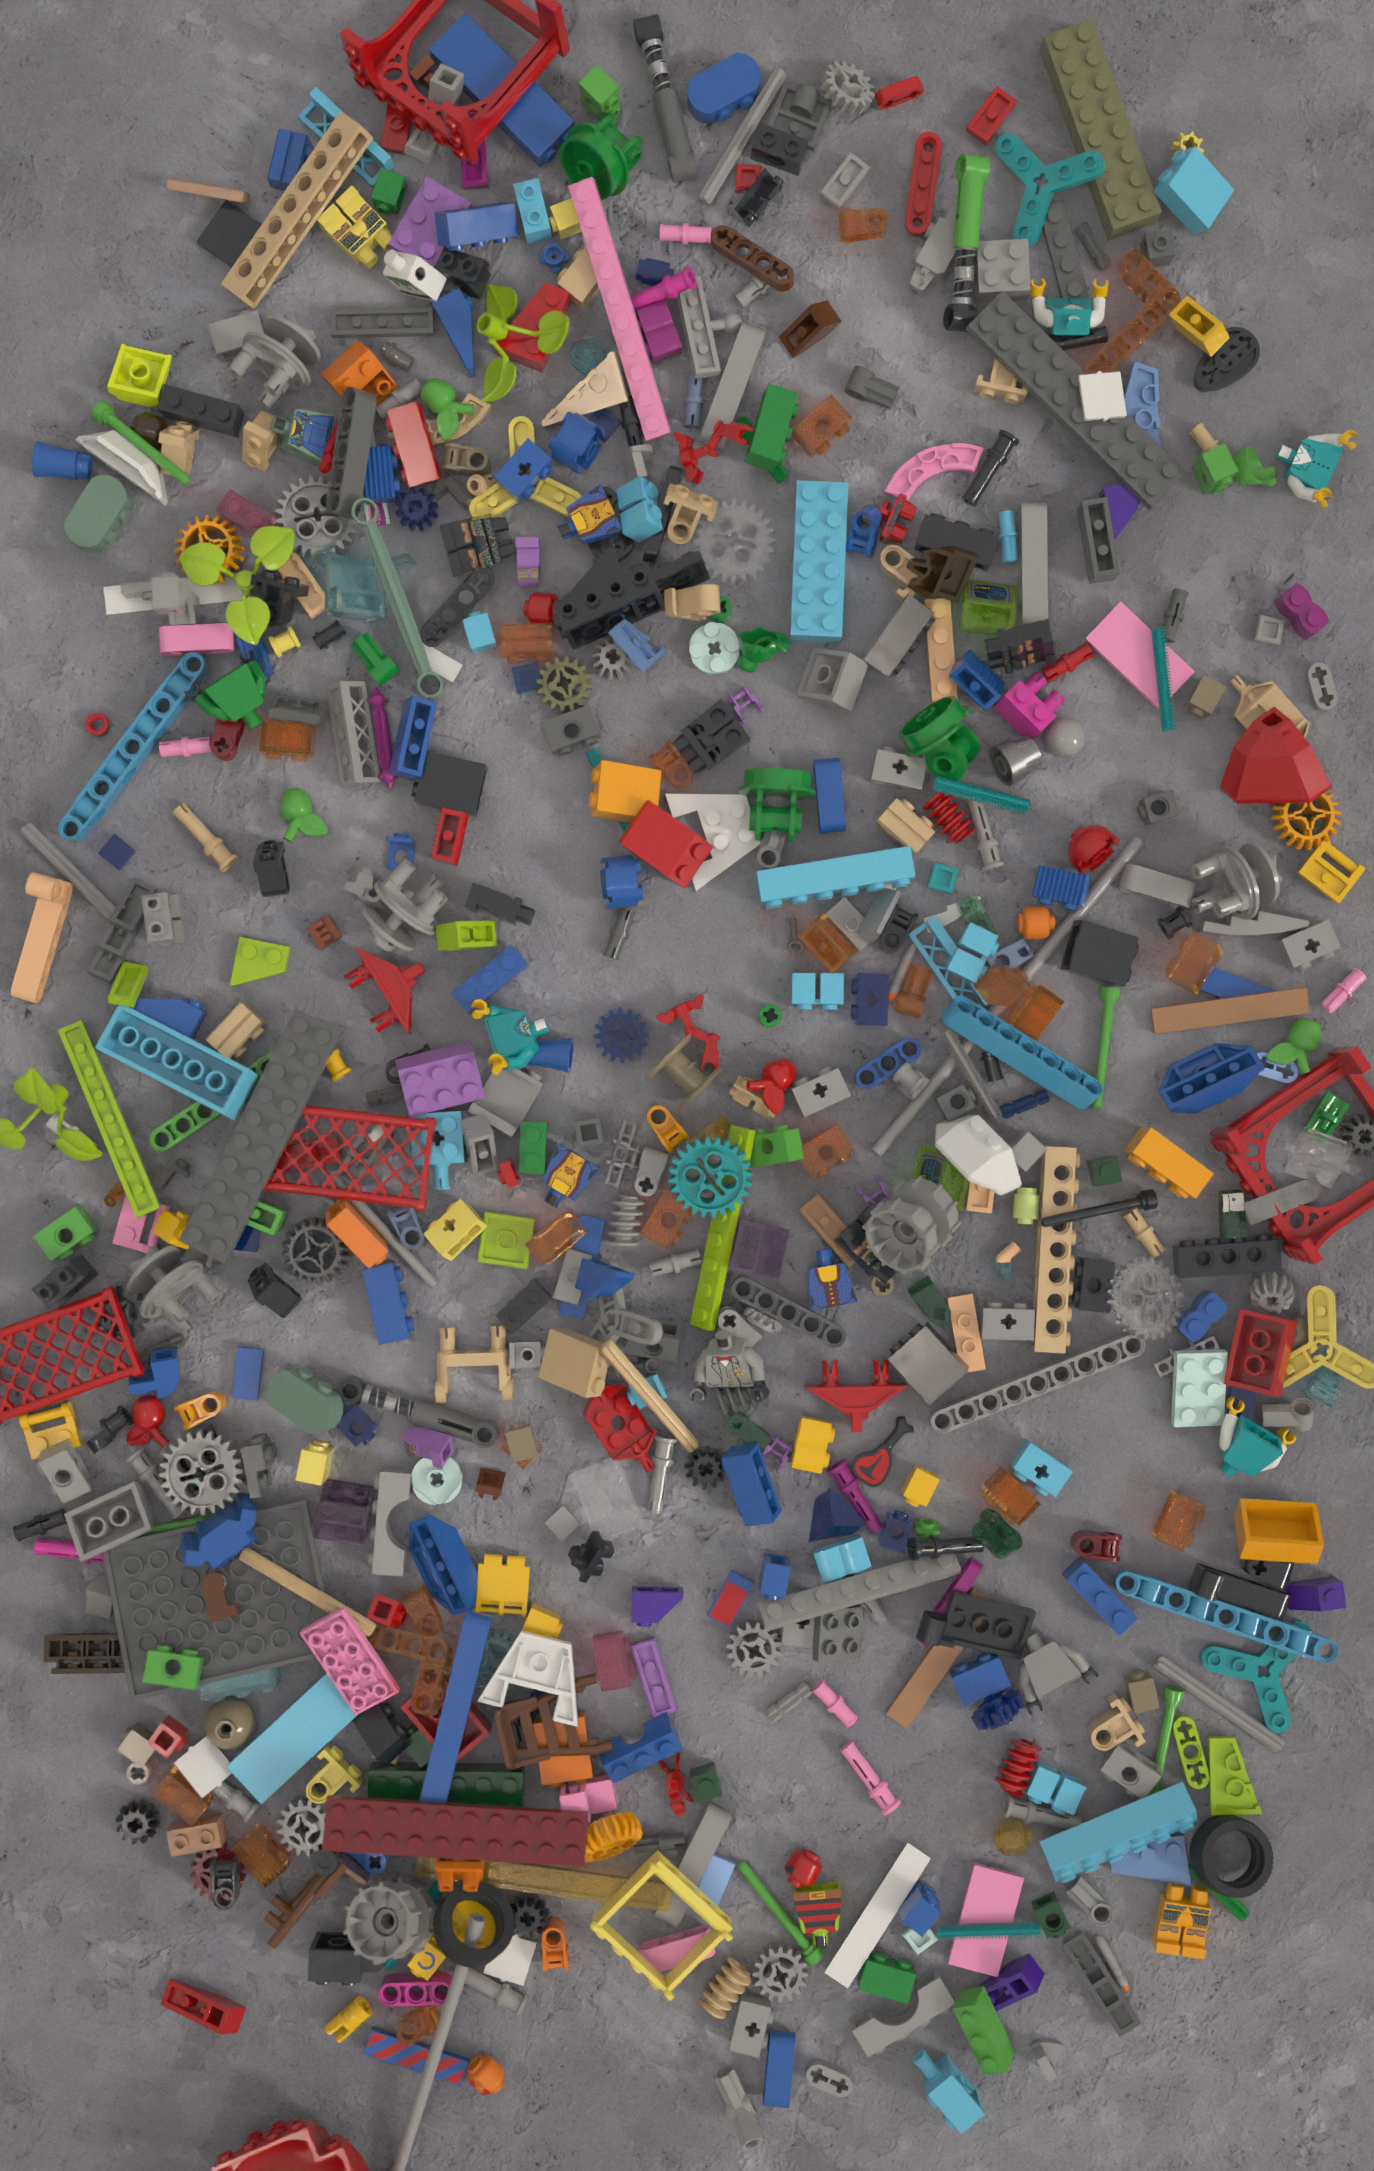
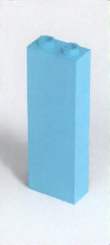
(291, 1739)

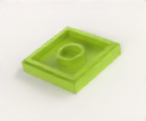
(505, 1240)

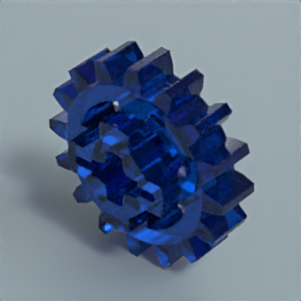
(617, 1046)
(998, 1709)

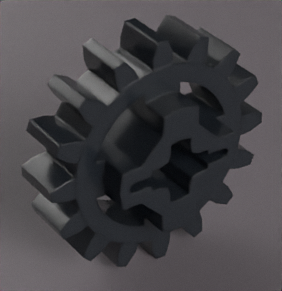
(132, 1320)

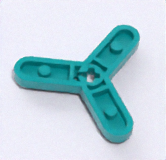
(1059, 175)
(1266, 1687)

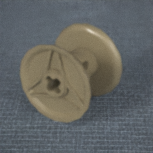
(684, 1072)

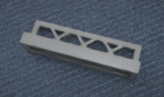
(347, 733)

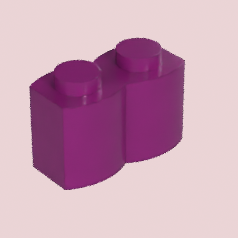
(658, 331)
(1305, 616)

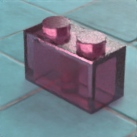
(244, 513)
(613, 1661)

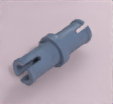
(693, 402)

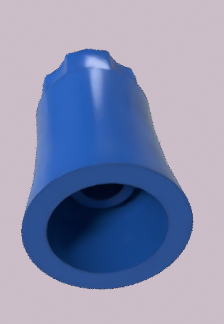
(60, 462)
(554, 1054)

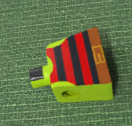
(818, 1909)

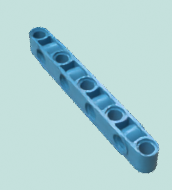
(120, 764)
(1241, 1622)

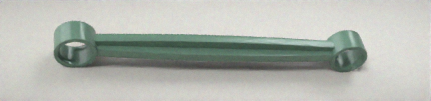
(396, 597)

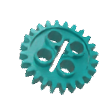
(730, 1164)

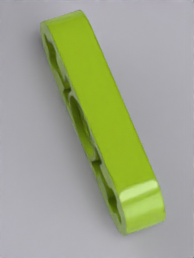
(1180, 1745)

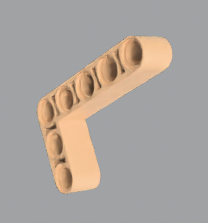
(42, 935)

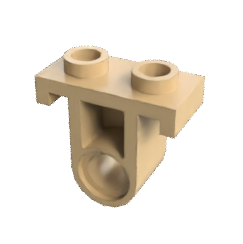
(1000, 385)
(259, 441)
(178, 445)
(687, 511)
(899, 572)
(692, 602)
(1118, 1725)

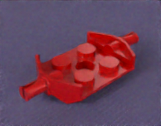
(635, 1434)

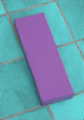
(653, 1677)

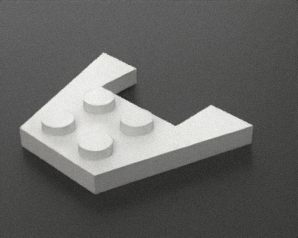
(725, 827)
(540, 1665)

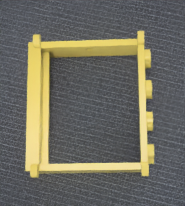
(688, 1892)

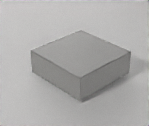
(1268, 630)
(562, 1522)

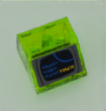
(987, 607)
(937, 1168)

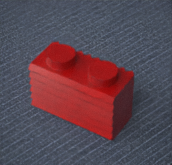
(449, 836)

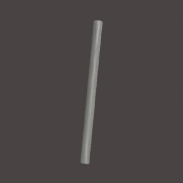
(388, 1235)

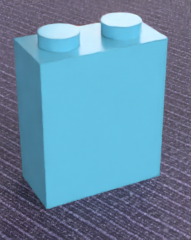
(1193, 189)

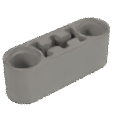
(1157, 886)

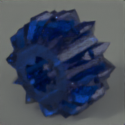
(420, 501)

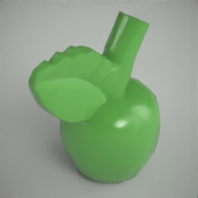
(439, 399)
(297, 809)
(1302, 1038)

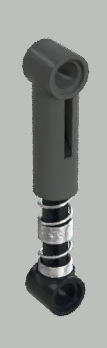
(666, 101)
(421, 1412)

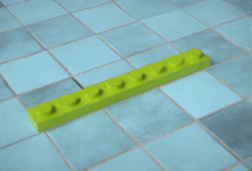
(109, 1119)
(719, 1246)

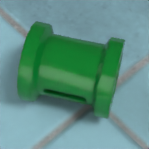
(728, 607)
(777, 1012)

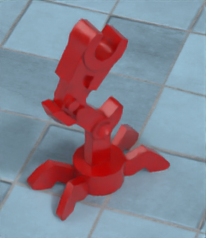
(689, 455)
(710, 1051)
(675, 1783)

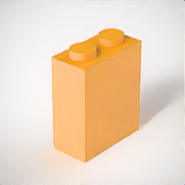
(622, 790)

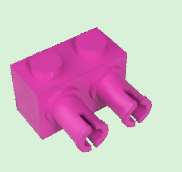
(1025, 710)

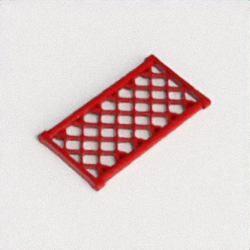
(418, 1204)
(136, 1369)

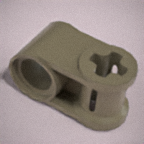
(459, 460)

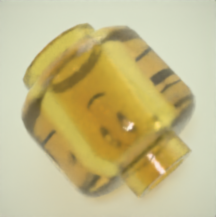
(1013, 1838)

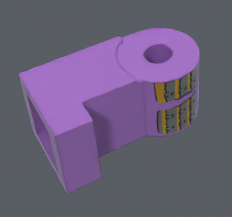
(528, 561)
(428, 1445)

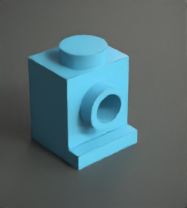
(655, 1382)

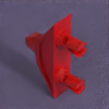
(394, 983)
(856, 1399)

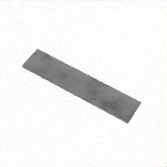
(1285, 1200)

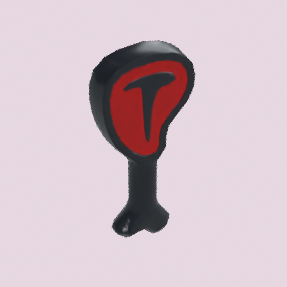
(875, 1465)

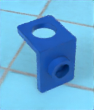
(397, 843)

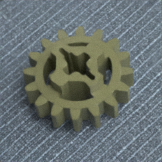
(574, 680)

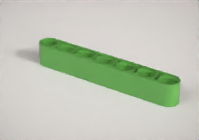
(194, 1115)

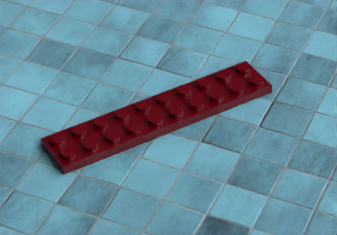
(455, 1830)

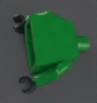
(234, 693)

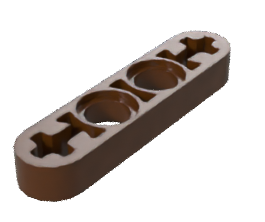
(752, 258)

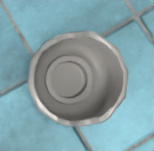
(1064, 737)

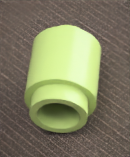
(1026, 1205)

